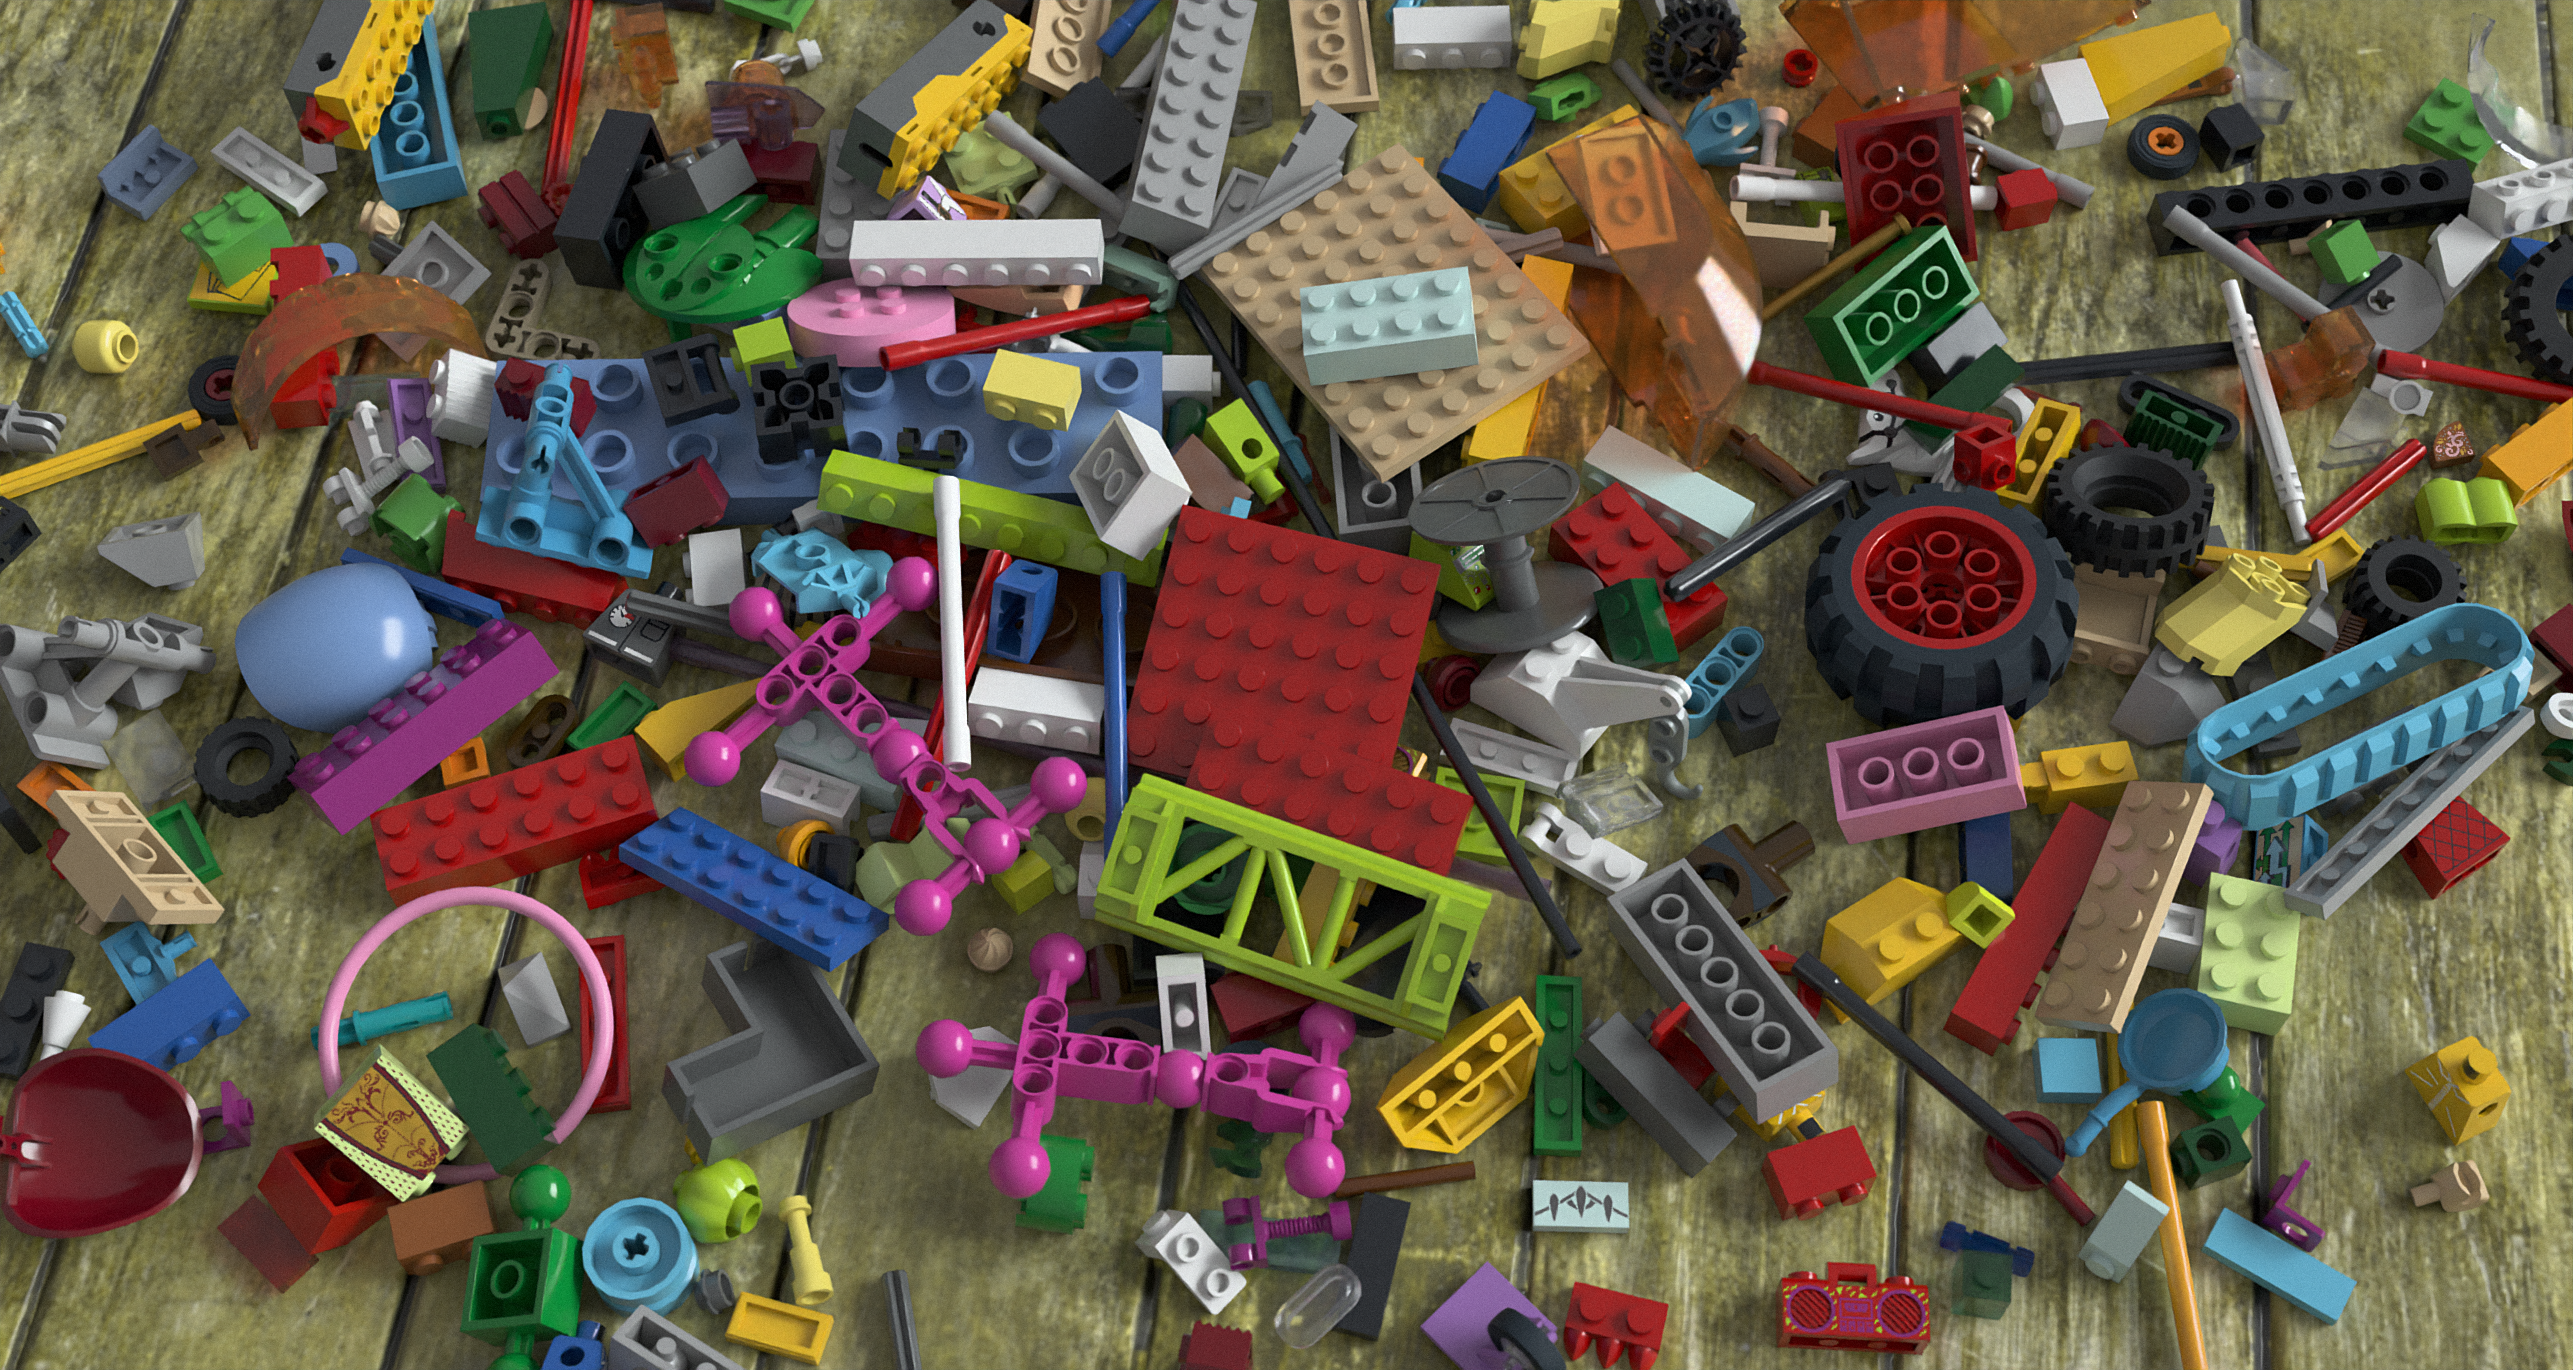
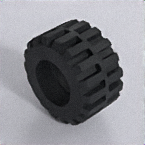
(2403, 564)

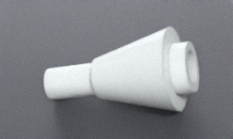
(61, 1021)

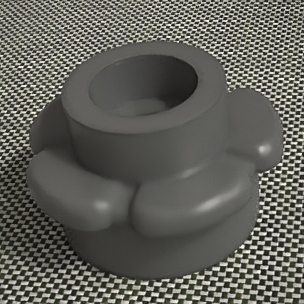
(714, 1291)

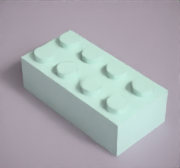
(1388, 326)

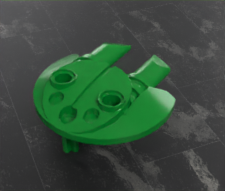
(720, 271)

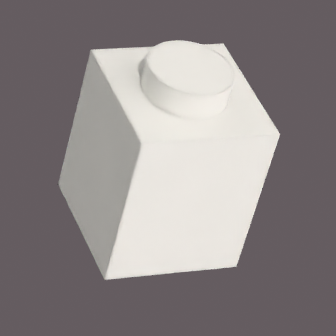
(1190, 378)

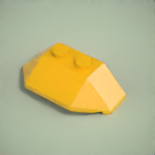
(1889, 940)
(1465, 1081)

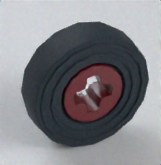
(205, 389)

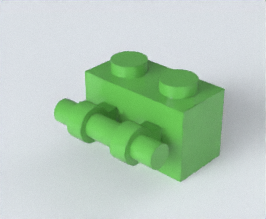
(237, 234)

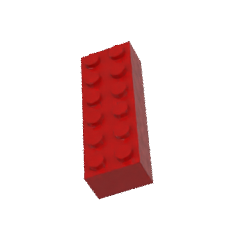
(1330, 791)
(515, 821)

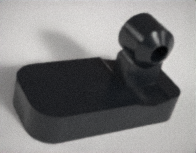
(835, 859)

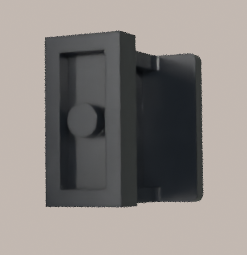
(1092, 132)

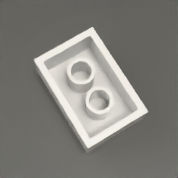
(1130, 485)

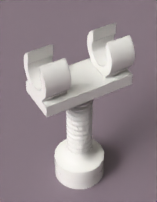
(1772, 126)
(2403, 396)
(350, 486)

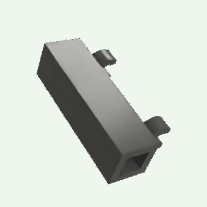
(1655, 1091)

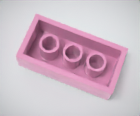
(1925, 775)

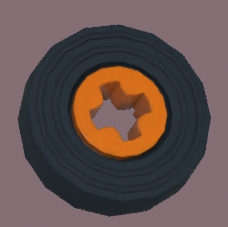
(2167, 162)

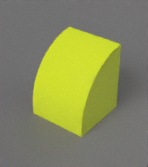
(1025, 882)
(1977, 913)

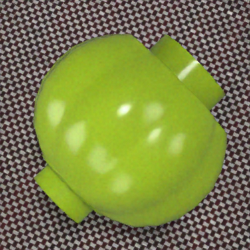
(718, 1197)

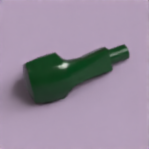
(1145, 334)

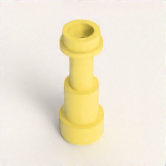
(811, 1282)

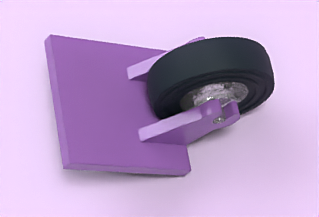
(1493, 1327)

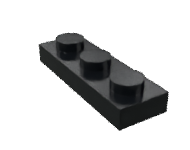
(37, 975)

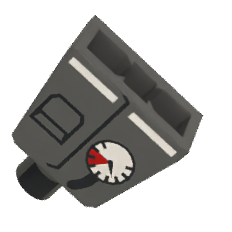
(635, 642)

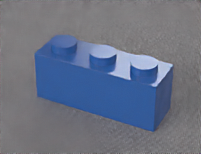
(1489, 146)
(176, 1019)

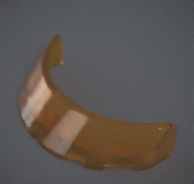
(333, 313)

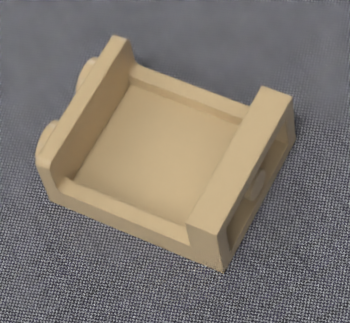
(1783, 251)
(2114, 618)

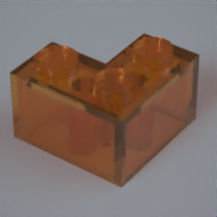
(2322, 363)

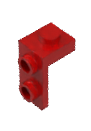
(1677, 1049)

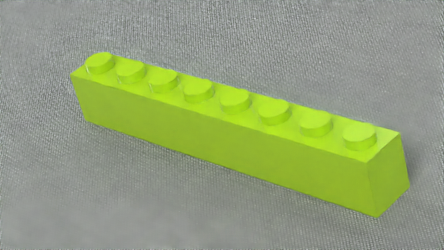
(988, 518)

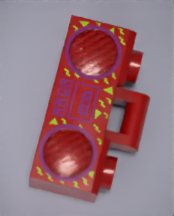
(1852, 1318)

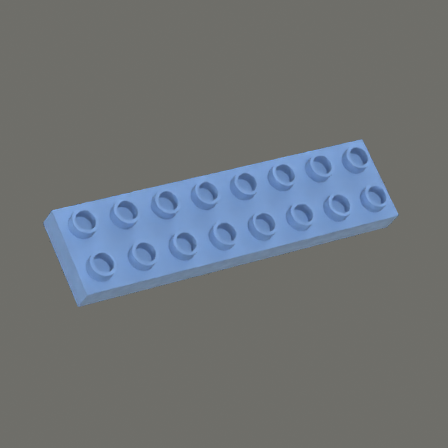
(633, 445)

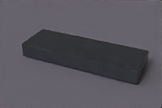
(1374, 1262)

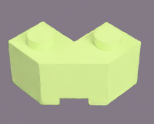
(892, 865)

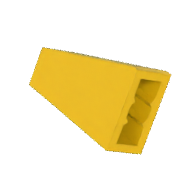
(2154, 62)

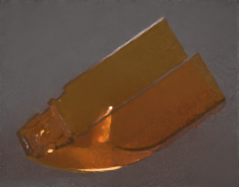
(1679, 263)

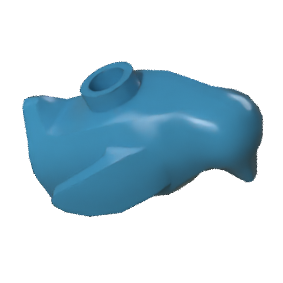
(1722, 131)

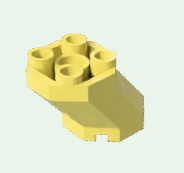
(1567, 35)
(2231, 614)

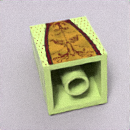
(392, 1124)

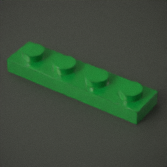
(1556, 1069)

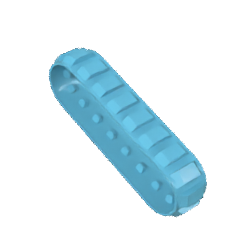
(2445, 633)

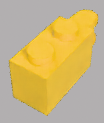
(2084, 775)

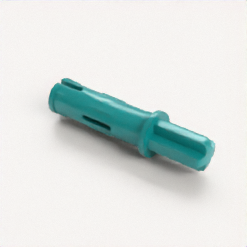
(391, 1019)

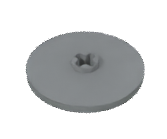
(2411, 303)

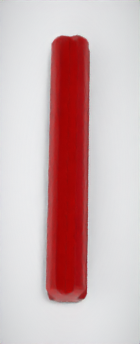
(2365, 490)

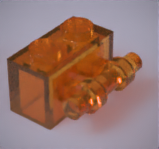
(646, 50)

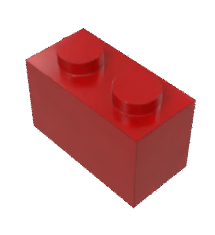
(1819, 1174)

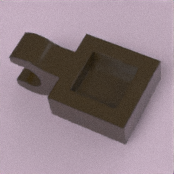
(178, 451)

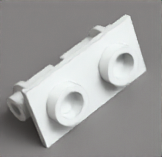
(372, 437)

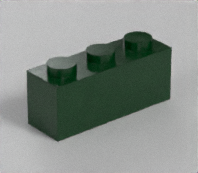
(494, 1099)

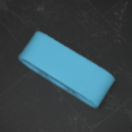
(1726, 667)

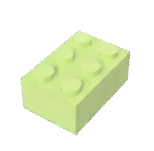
(2246, 952)

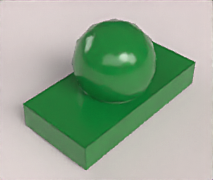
(2223, 1099)

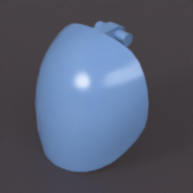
(335, 645)

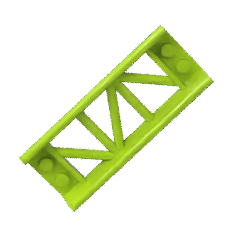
(1442, 933)

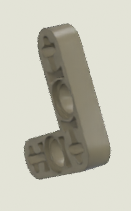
(523, 331)

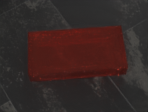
(267, 1244)

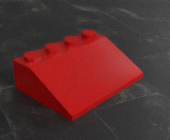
(1908, 163)

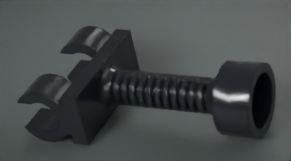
(947, 456)

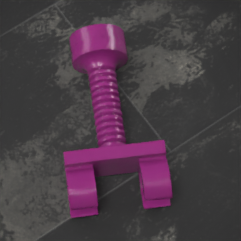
(1245, 1210)

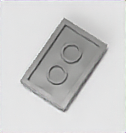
(437, 263)

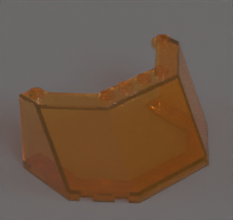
(1930, 47)

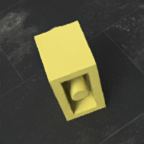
(1032, 390)

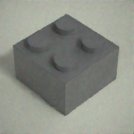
(693, 182)

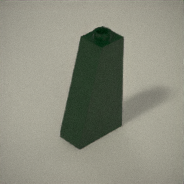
(507, 64)

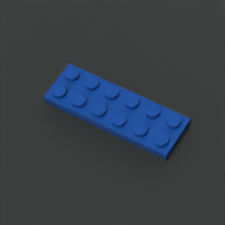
(754, 888)

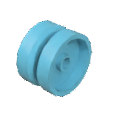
(641, 1256)

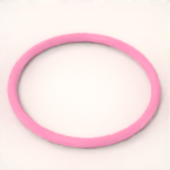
(486, 896)

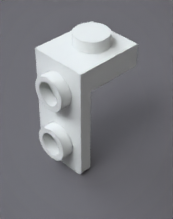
(1192, 1257)

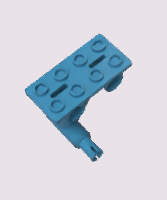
(556, 527)

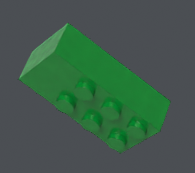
(1891, 306)

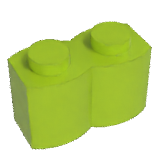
(2465, 512)

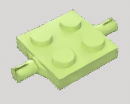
(988, 167)

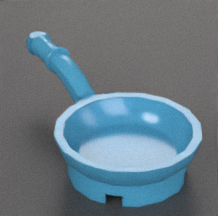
(2165, 1045)

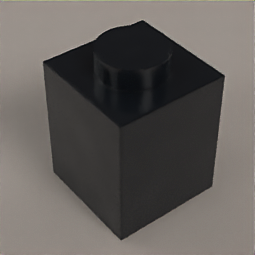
(2230, 137)
(1748, 720)

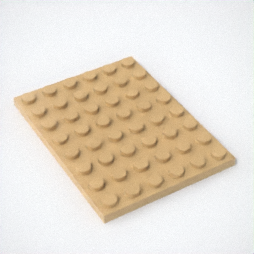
(1384, 224)

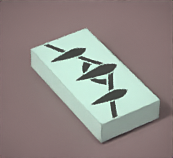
(1580, 1206)

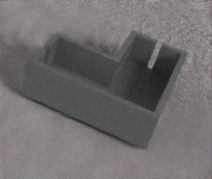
(786, 1057)

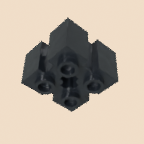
(799, 408)

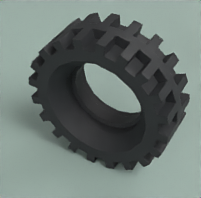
(2534, 315)
(2134, 480)

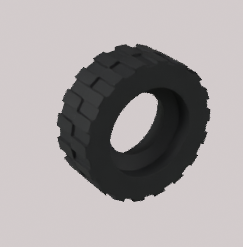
(232, 739)

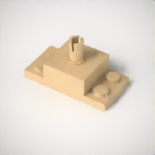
(124, 865)

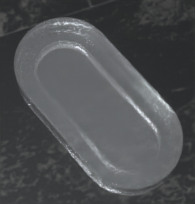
(1317, 1306)

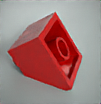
(323, 1194)

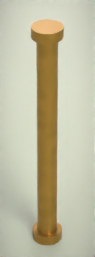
(1837, 266)

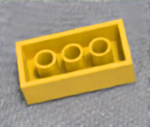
(1536, 194)

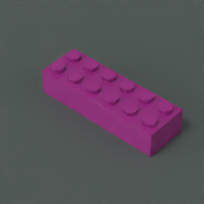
(422, 724)

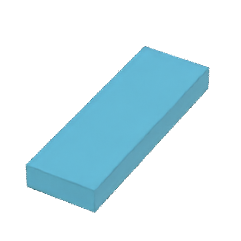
(2278, 1266)

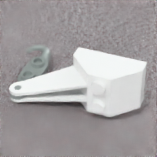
(1573, 693)

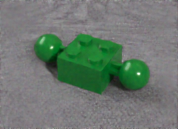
(529, 1280)

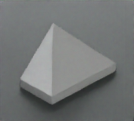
(534, 1000)

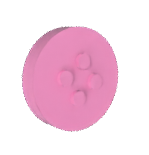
(863, 318)

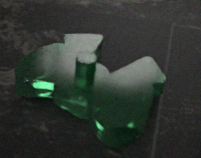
(1248, 1147)

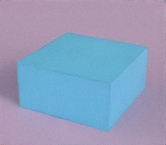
(2066, 1070)

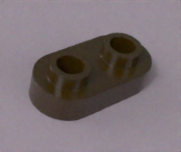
(538, 735)

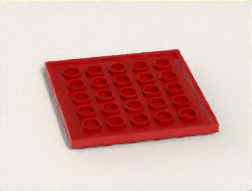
(1281, 633)

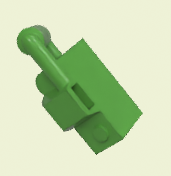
(1563, 97)

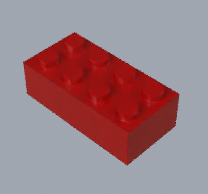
(1623, 542)

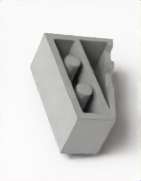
(1312, 148)

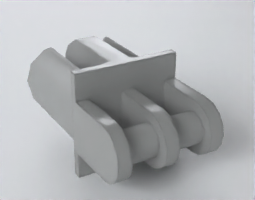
(29, 430)

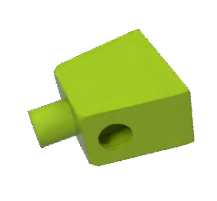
(1245, 449)

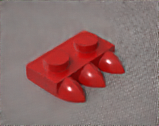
(612, 880)
(1614, 1323)

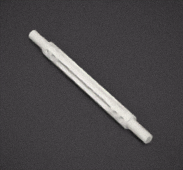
(2266, 412)

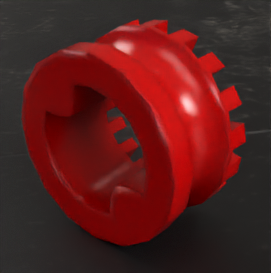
(1795, 77)

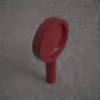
(2017, 1177)

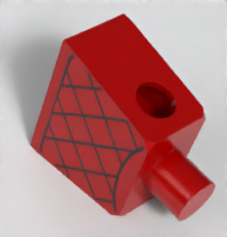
(2453, 847)

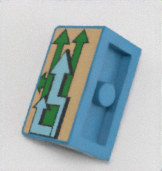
(2288, 850)

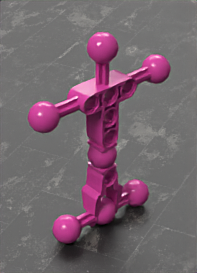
(897, 753)
(1132, 1072)

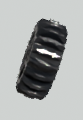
(1680, 76)

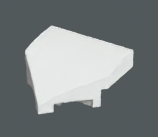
(975, 1090)

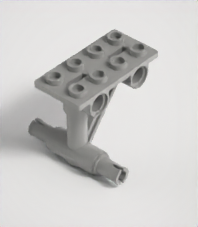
(70, 718)

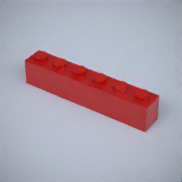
(2026, 946)

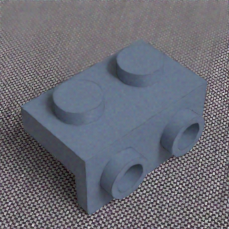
(145, 173)

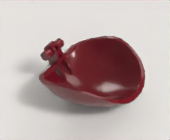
(95, 1144)

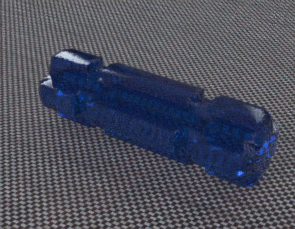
(1956, 1237)

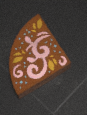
(2451, 447)

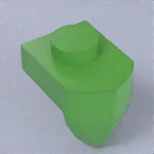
(1995, 98)

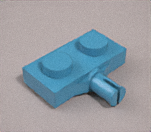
(143, 960)

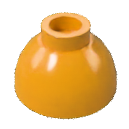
(796, 840)

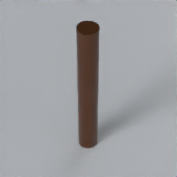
(1406, 1179)

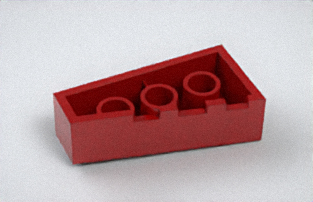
(308, 391)

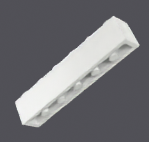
(977, 252)

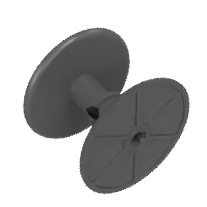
(1496, 508)

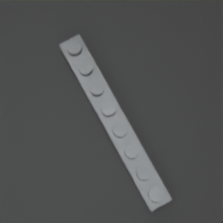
(2402, 816)

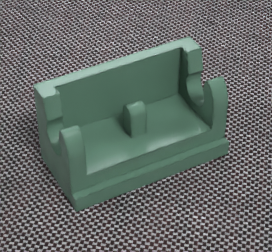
(1139, 275)

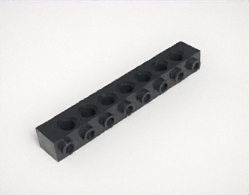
(2297, 206)

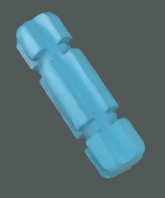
(22, 325)

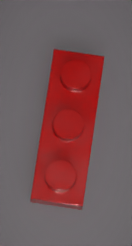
(898, 542)

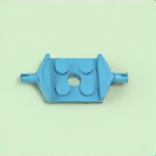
(816, 570)

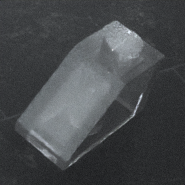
(2261, 84)
(2365, 433)

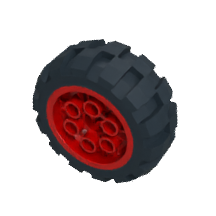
(1878, 587)

